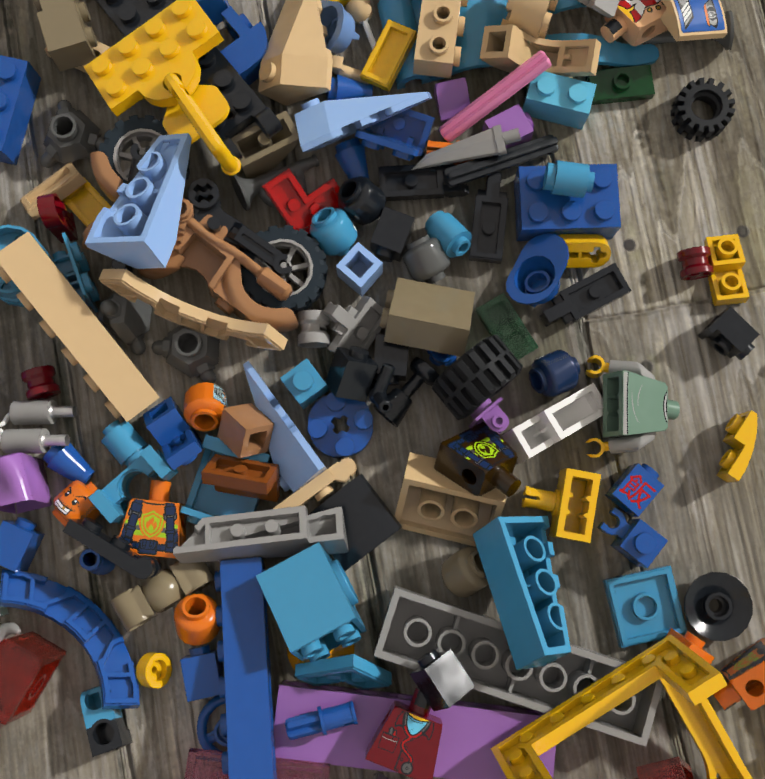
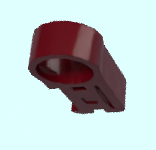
(56, 217)

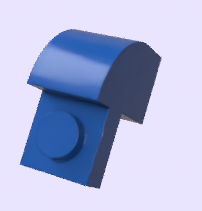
(249, 44)
(176, 437)

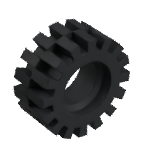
(711, 95)

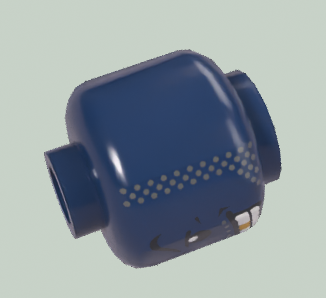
(554, 373)

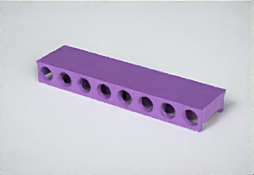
(464, 743)

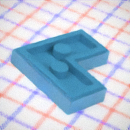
(346, 669)

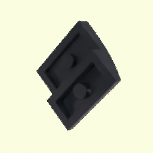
(365, 518)

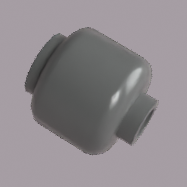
(426, 259)

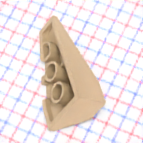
(296, 56)

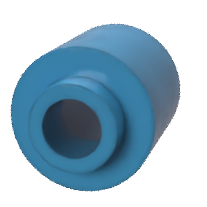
(568, 179)
(450, 232)
(123, 442)

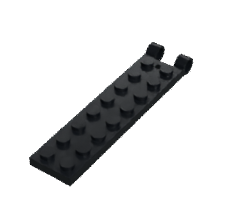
(215, 71)

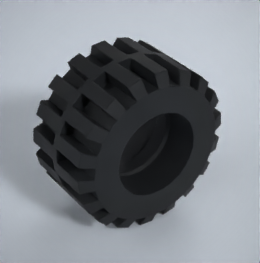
(477, 376)

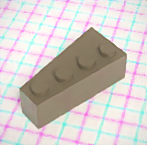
(66, 32)

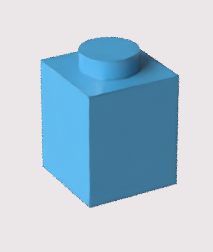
(304, 383)

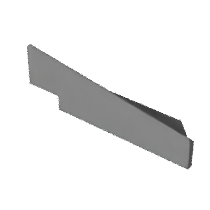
(264, 535)

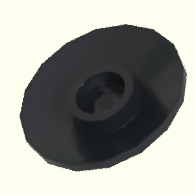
(733, 611)

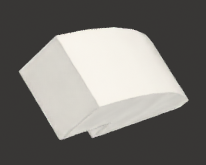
(555, 423)

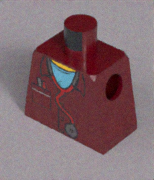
(407, 739)

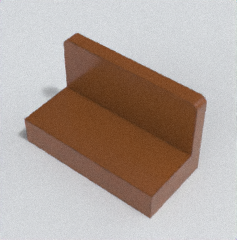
(243, 477)

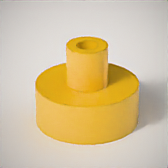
(153, 670)

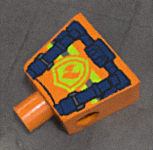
(155, 523)
(745, 679)

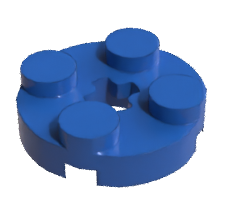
(344, 443)

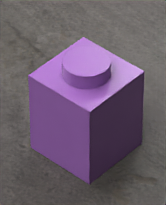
(511, 119)

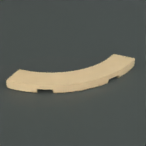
(194, 318)

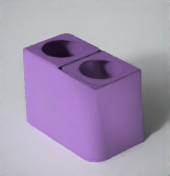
(23, 482)

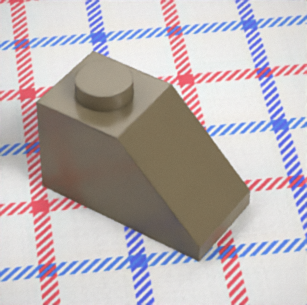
(263, 153)

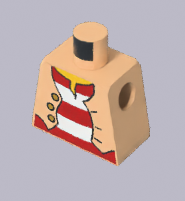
(635, 21)

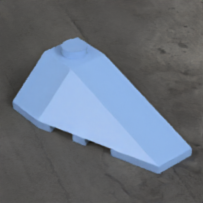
(336, 119)
(146, 216)
(287, 445)

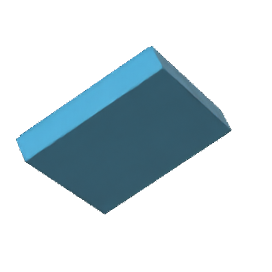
(644, 606)

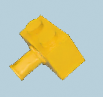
(570, 504)

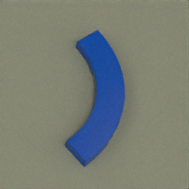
(86, 624)

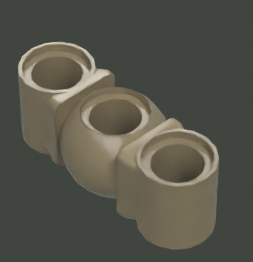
(160, 593)

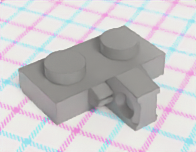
(354, 325)

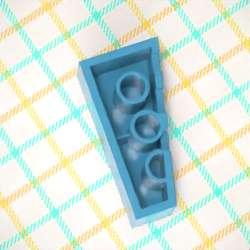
(524, 588)

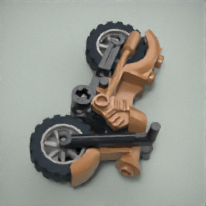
(239, 265)

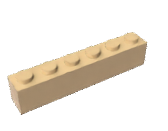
(76, 326)

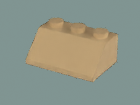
(441, 507)

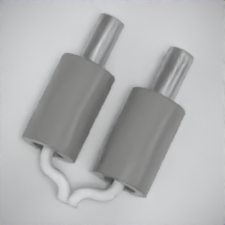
(34, 439)

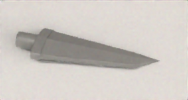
(481, 145)

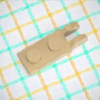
(321, 485)

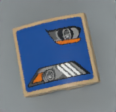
(694, 19)

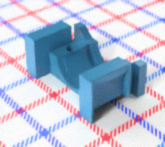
(113, 498)

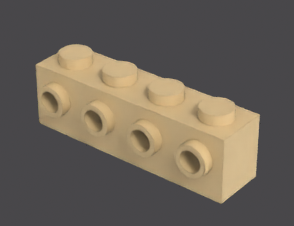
(437, 36)

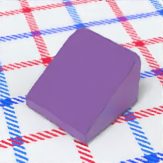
(451, 97)

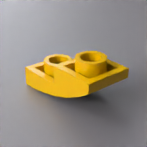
(728, 281)
(741, 437)

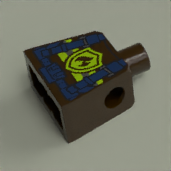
(479, 461)

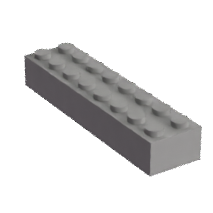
(422, 623)

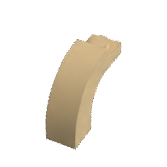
(509, 47)

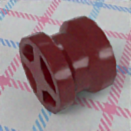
(695, 263)
(40, 382)

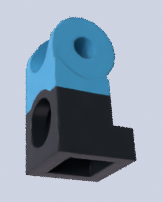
(103, 726)

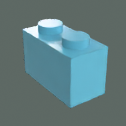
(559, 99)

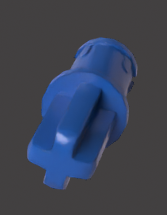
(321, 721)

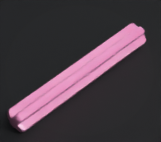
(495, 96)

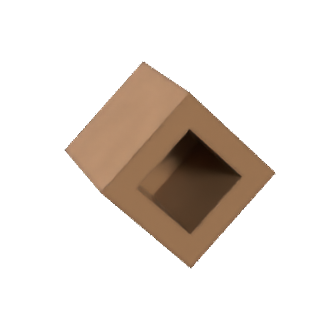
(245, 430)

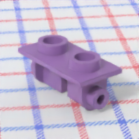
(491, 415)

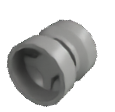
(313, 329)

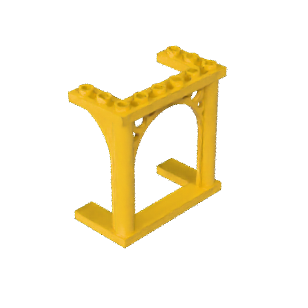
(686, 681)

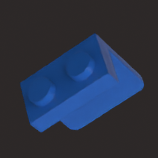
(403, 133)

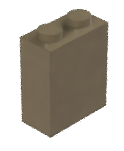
(428, 316)

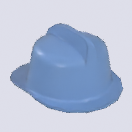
(339, 26)

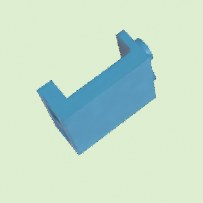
(205, 500)

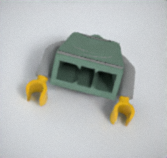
(632, 406)

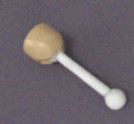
(361, 12)

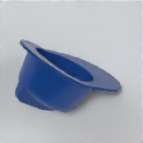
(538, 270)

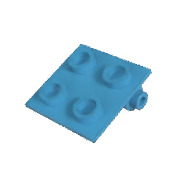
(75, 268)

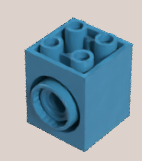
(312, 603)

